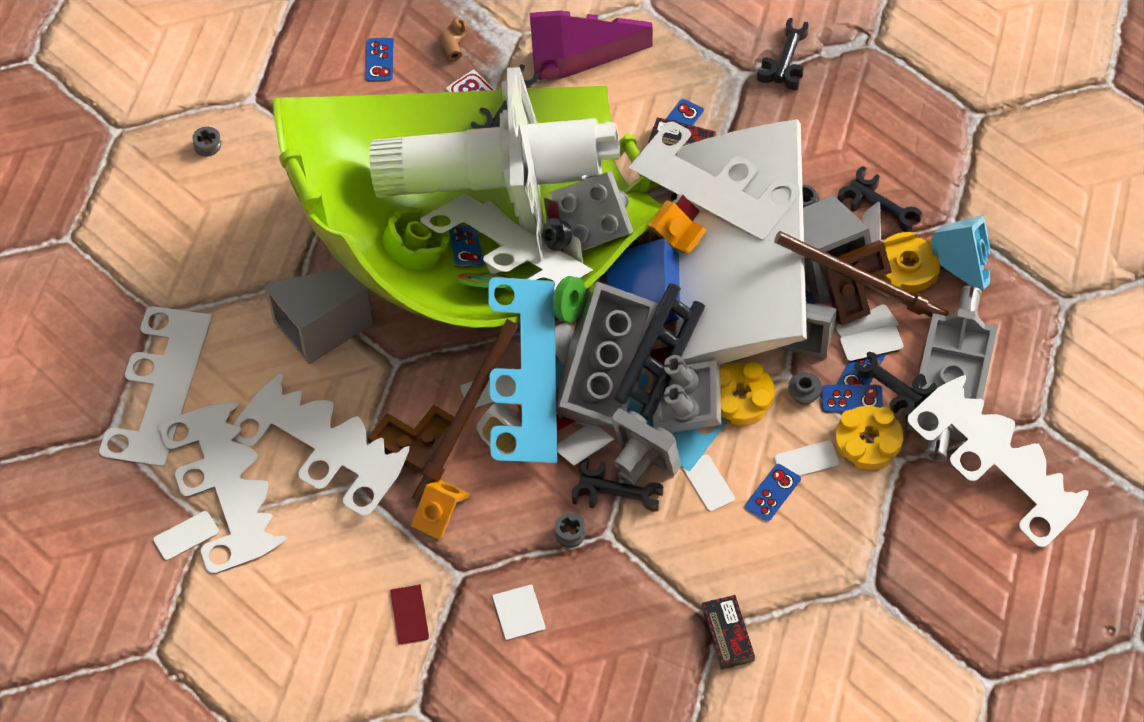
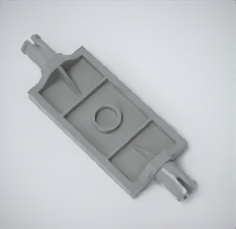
(955, 348)

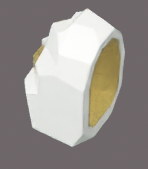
(499, 415)

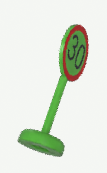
(567, 299)

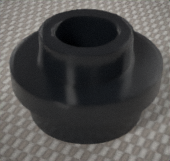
(557, 234)

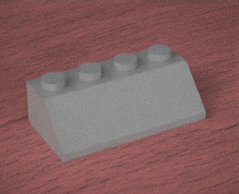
(601, 353)

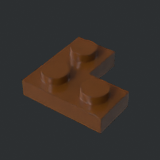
(849, 295)
(422, 439)

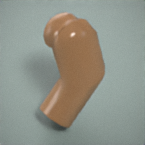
(451, 38)

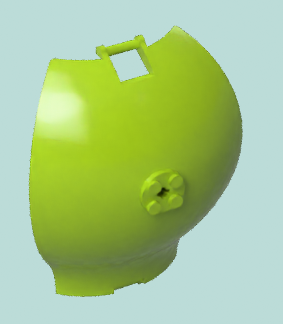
(382, 238)

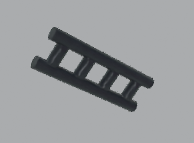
(642, 356)

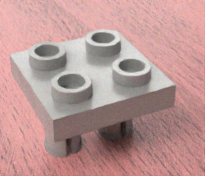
(594, 210)
(691, 396)
(642, 447)

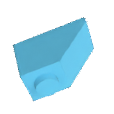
(964, 250)

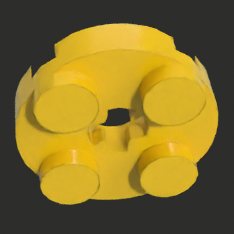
(915, 277)
(759, 396)
(869, 420)

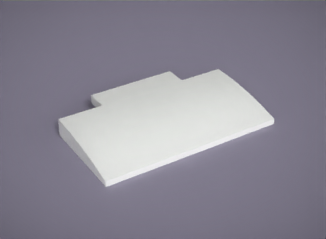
(746, 283)

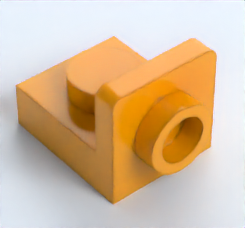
(676, 228)

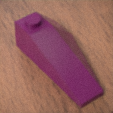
(574, 44)

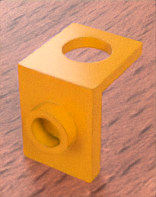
(437, 507)

